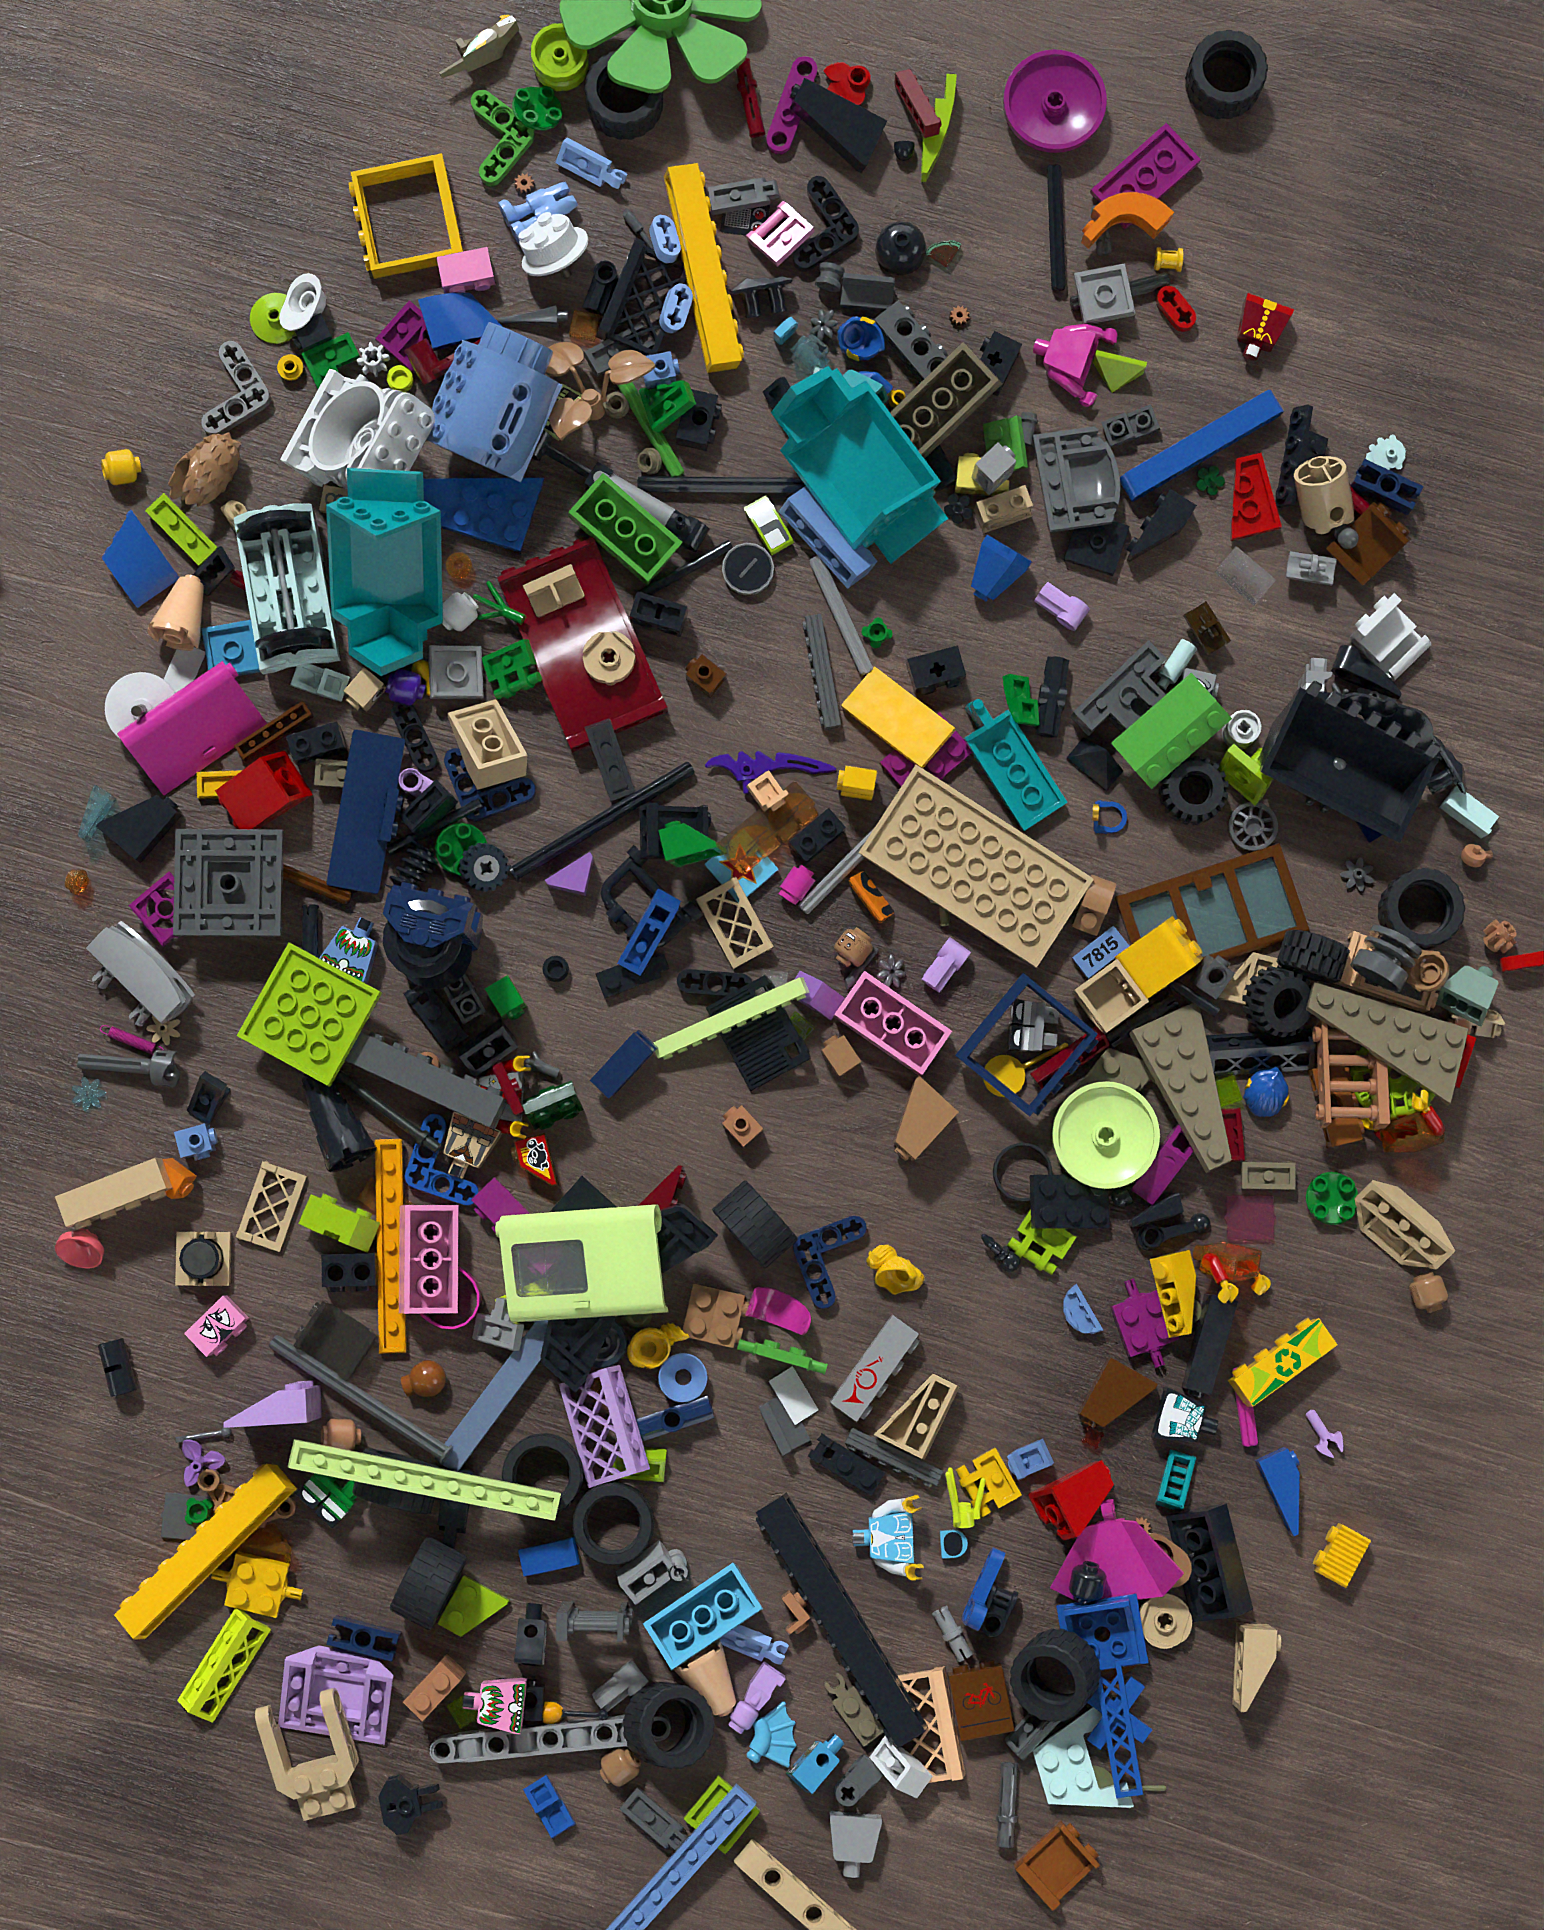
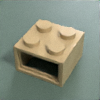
(1110, 996)

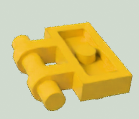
(998, 1481)

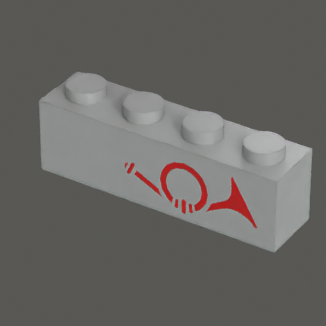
(874, 1368)

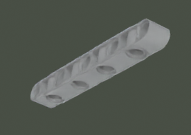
(572, 1736)

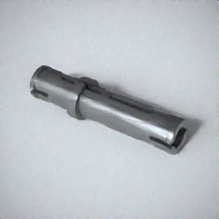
(1006, 1811)

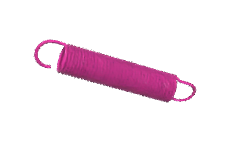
(131, 1039)

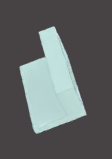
(1469, 812)

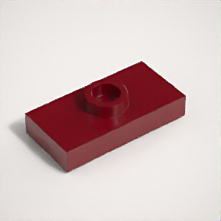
(510, 1088)
(1233, 1127)

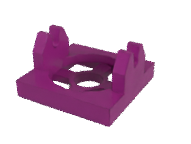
(139, 907)

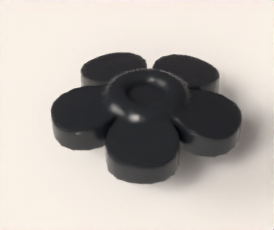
(958, 508)

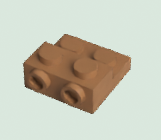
(715, 1315)

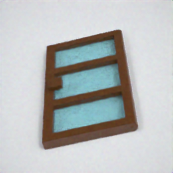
(1224, 906)

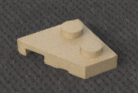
(1235, 988)

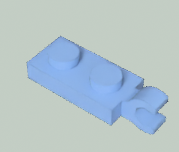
(589, 164)
(754, 1644)

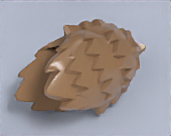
(205, 470)

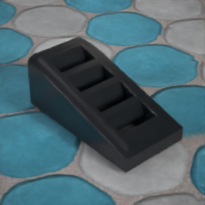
(1165, 1208)

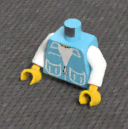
(891, 1537)

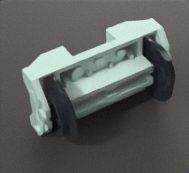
(281, 556)

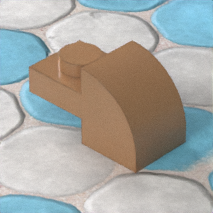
(1094, 905)

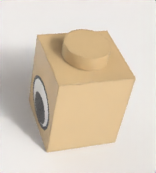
(364, 690)

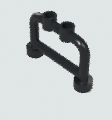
(617, 913)

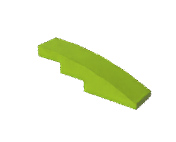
(932, 145)

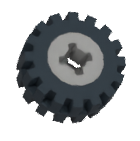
(476, 860)

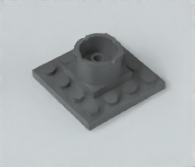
(207, 865)

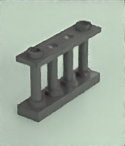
(571, 1619)

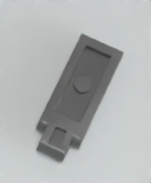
(742, 195)
(654, 1819)

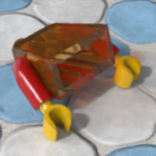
(1413, 1131)
(1231, 1264)

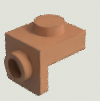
(796, 1605)

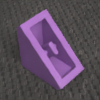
(573, 877)
(821, 996)

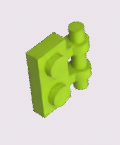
(1054, 1242)

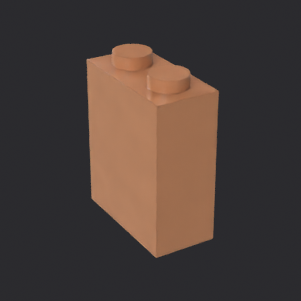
(434, 1687)

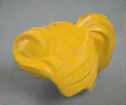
(894, 1271)
(652, 1346)

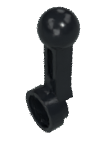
(1198, 1224)

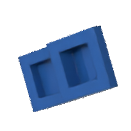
(549, 1556)
(549, 1806)

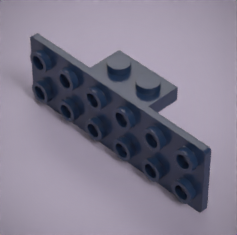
(366, 811)

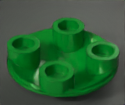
(537, 107)
(454, 842)
(1331, 1198)

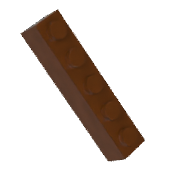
(273, 731)

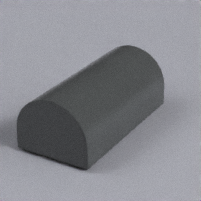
(1028, 1735)

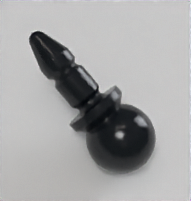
(1006, 1258)

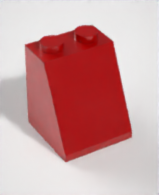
(263, 791)

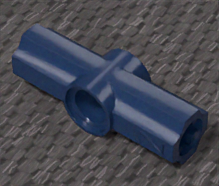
(689, 1413)

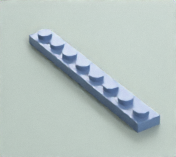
(685, 1861)

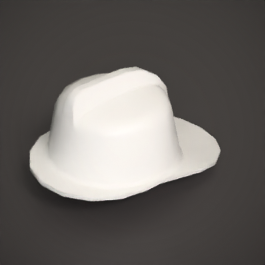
(302, 302)

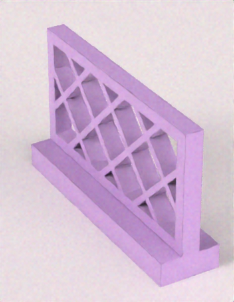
(616, 1398)

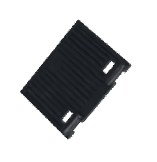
(761, 1044)

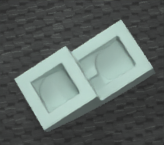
(320, 681)

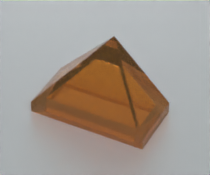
(267, 1543)

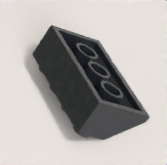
(1217, 1577)

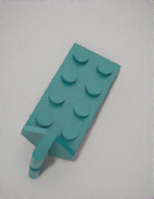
(1012, 766)

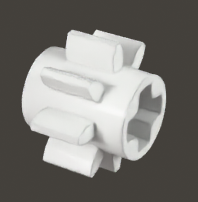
(373, 366)

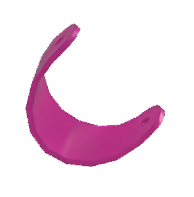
(479, 1300)
(779, 1310)

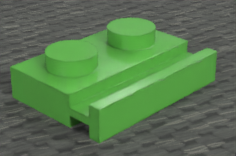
(1010, 434)

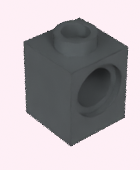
(1215, 986)

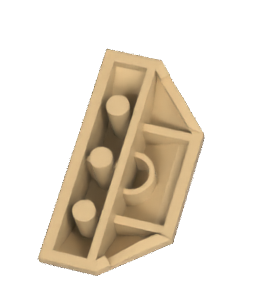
(1401, 1226)

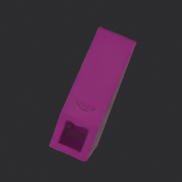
(1167, 1163)

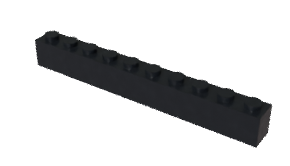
(842, 1621)

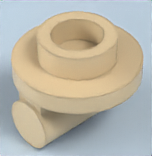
(231, 510)

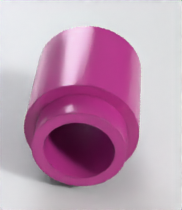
(796, 884)

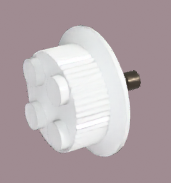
(551, 245)

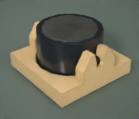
(202, 1258)

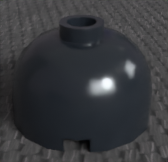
(900, 248)

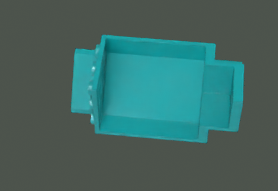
(858, 463)
(385, 566)

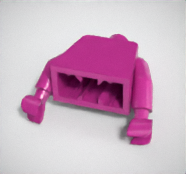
(1070, 356)

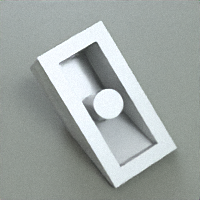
(900, 1768)

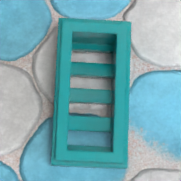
(1166, 1477)

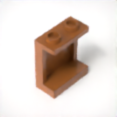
(1057, 1863)

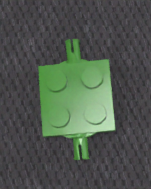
(794, 1356)

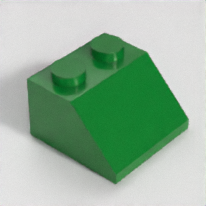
(686, 845)

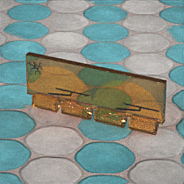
(761, 828)

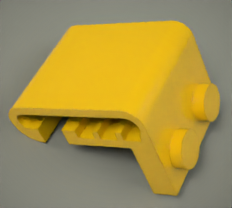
(1160, 956)

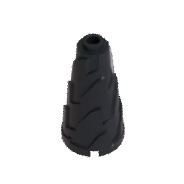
(338, 1131)

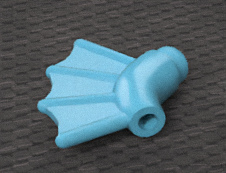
(773, 1737)

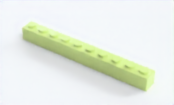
(731, 1017)

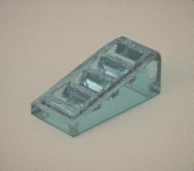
(97, 808)

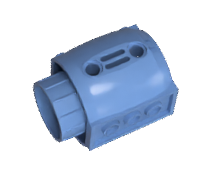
(495, 401)

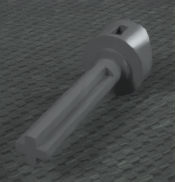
(160, 1068)

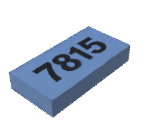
(1100, 952)

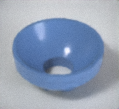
(679, 1392)

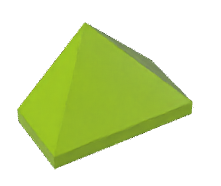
(1117, 369)

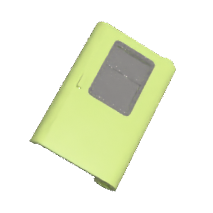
(582, 1256)

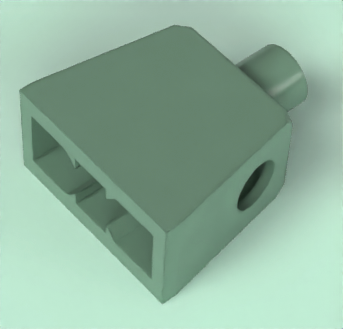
(1469, 993)

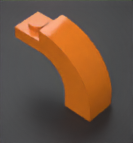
(1127, 207)

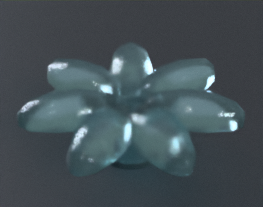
(93, 1093)

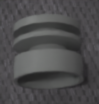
(1388, 953)

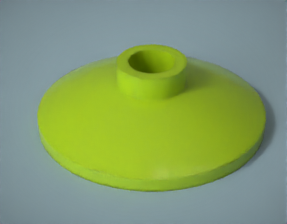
(263, 326)

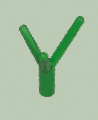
(502, 609)

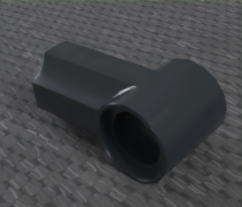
(600, 290)

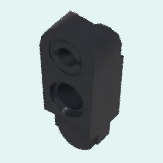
(453, 1517)

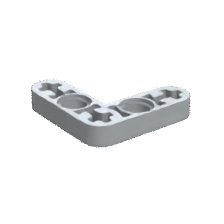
(247, 391)

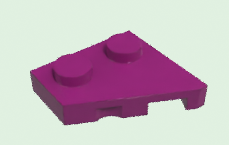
(403, 332)

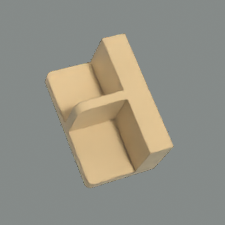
(554, 590)

